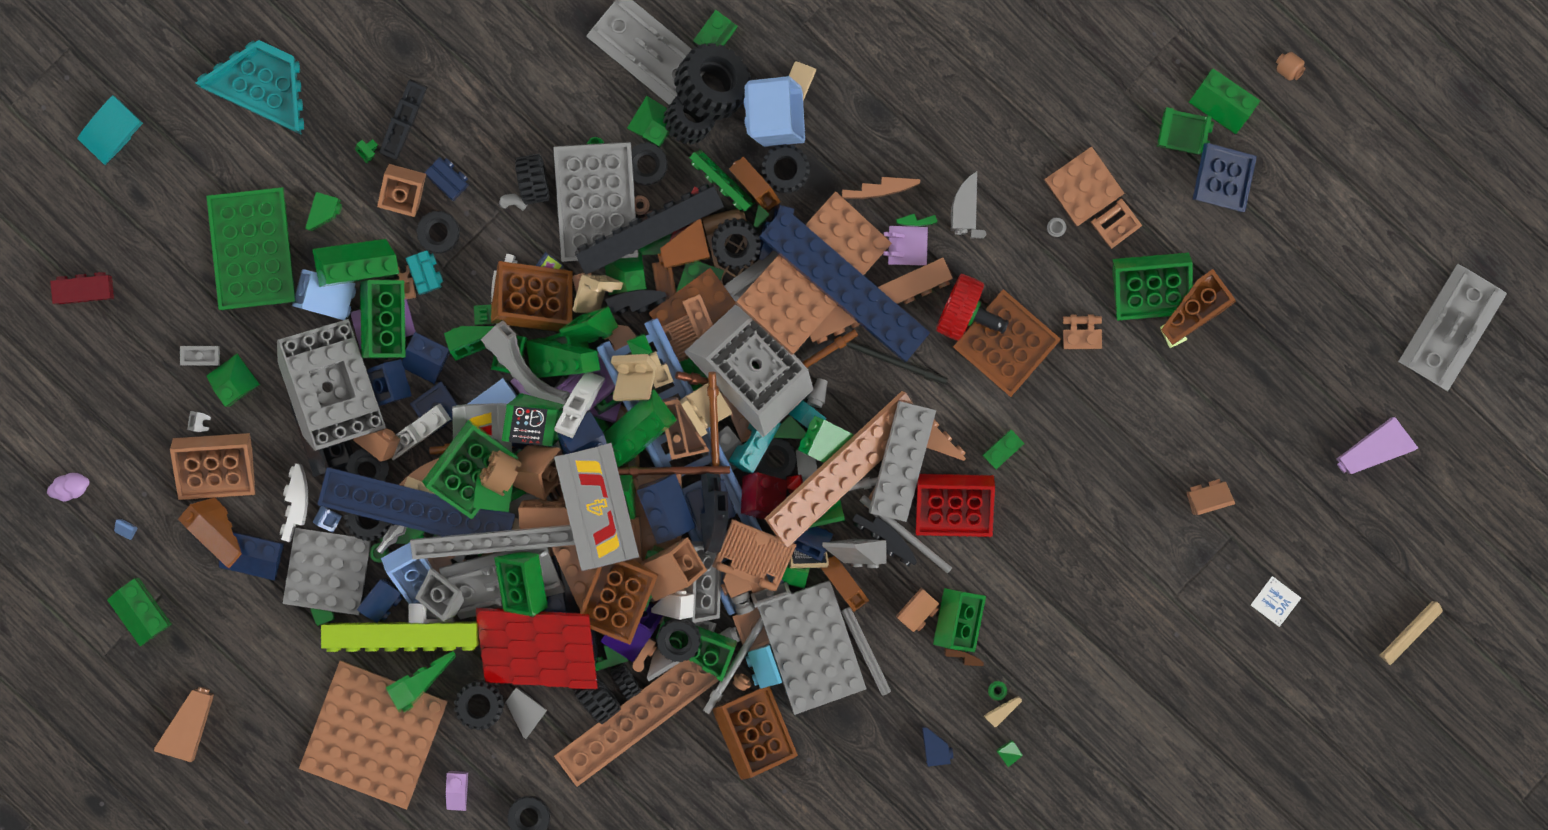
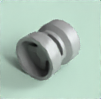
(743, 603)

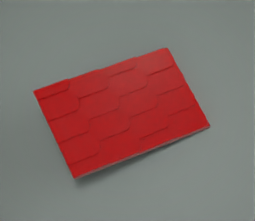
(539, 649)

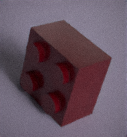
(761, 494)

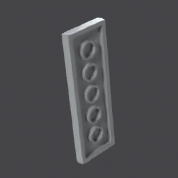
(902, 461)

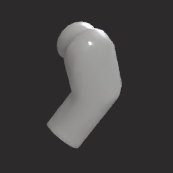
(512, 199)

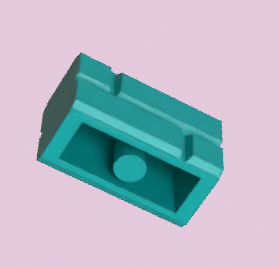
(424, 272)

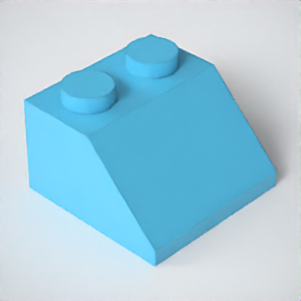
(764, 667)

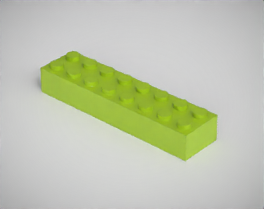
(399, 635)

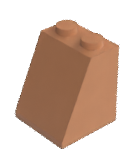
(537, 470)
(676, 568)

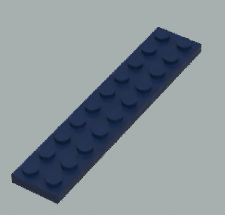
(844, 284)
(405, 506)

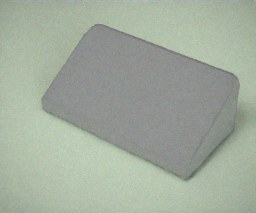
(766, 596)

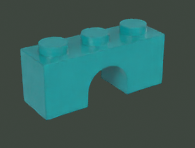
(748, 455)

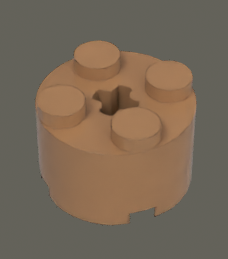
(500, 472)

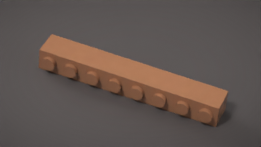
(899, 290)

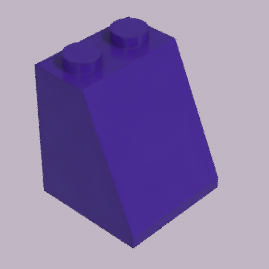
(644, 631)

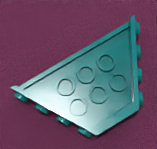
(261, 82)

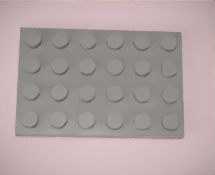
(593, 193)
(812, 647)

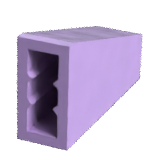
(1379, 446)

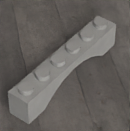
(504, 346)

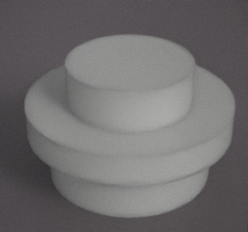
(1056, 227)

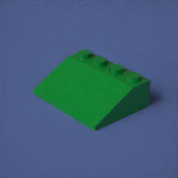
(1151, 285)
(457, 469)

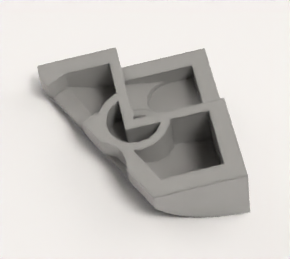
(525, 711)

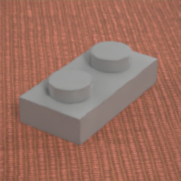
(200, 355)

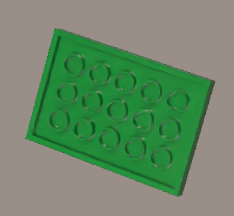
(251, 248)

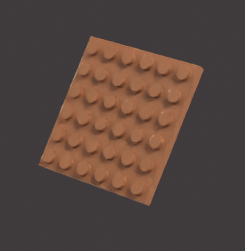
(367, 741)

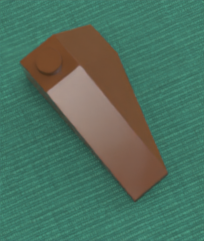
(1200, 305)
(211, 526)

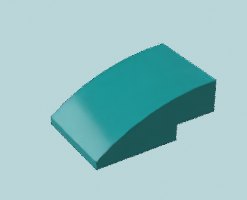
(109, 130)

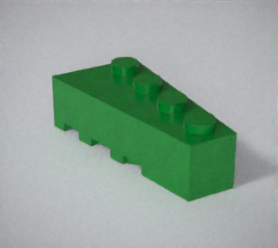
(713, 652)

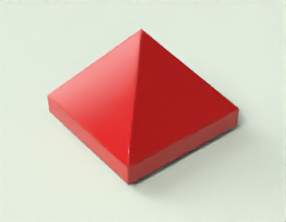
(794, 482)

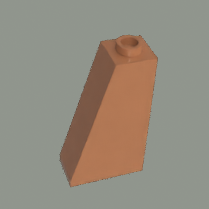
(186, 728)

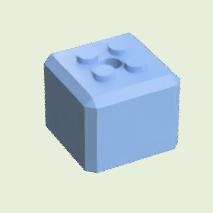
(774, 111)

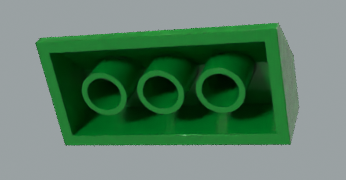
(355, 262)
(382, 318)
(639, 428)

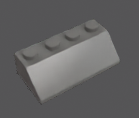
(705, 588)

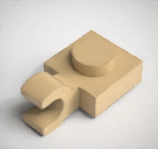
(662, 373)

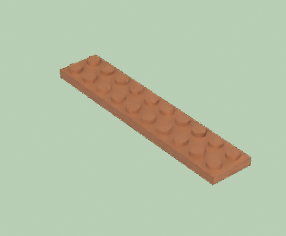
(834, 477)
(634, 720)

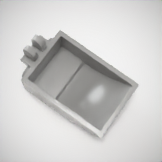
(964, 209)

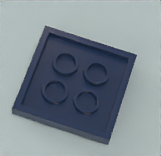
(1224, 177)

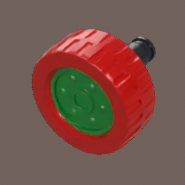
(963, 309)

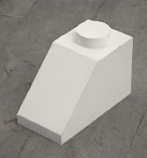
(677, 605)
(420, 614)

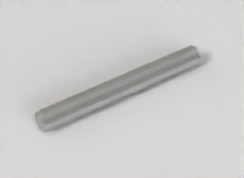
(866, 651)

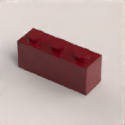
(82, 288)

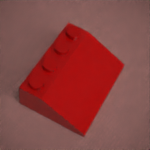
(955, 505)

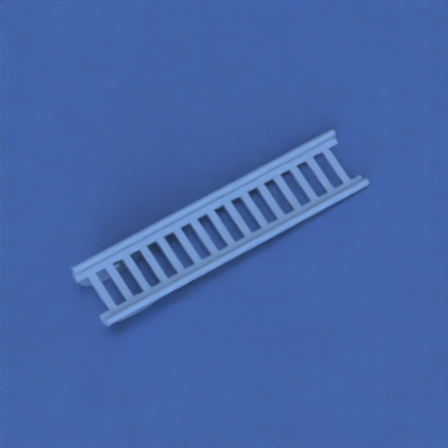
(655, 450)

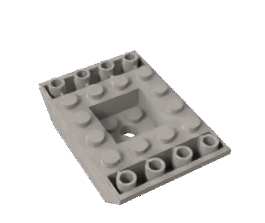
(333, 358)
(759, 394)

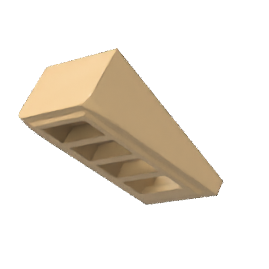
(998, 714)

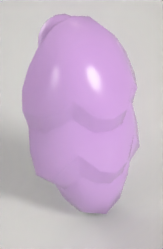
(68, 486)

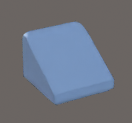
(327, 519)
(125, 528)

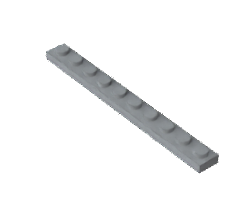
(492, 542)

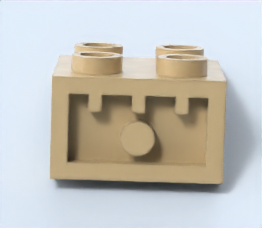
(592, 291)
(634, 377)
(698, 408)

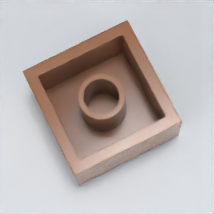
(401, 190)

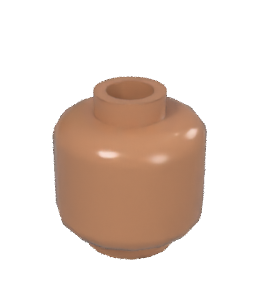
(1290, 66)

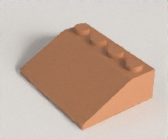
(213, 466)

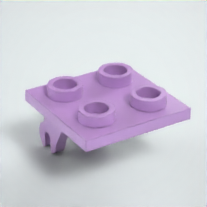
(907, 245)

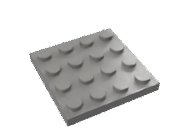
(326, 571)

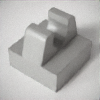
(196, 421)

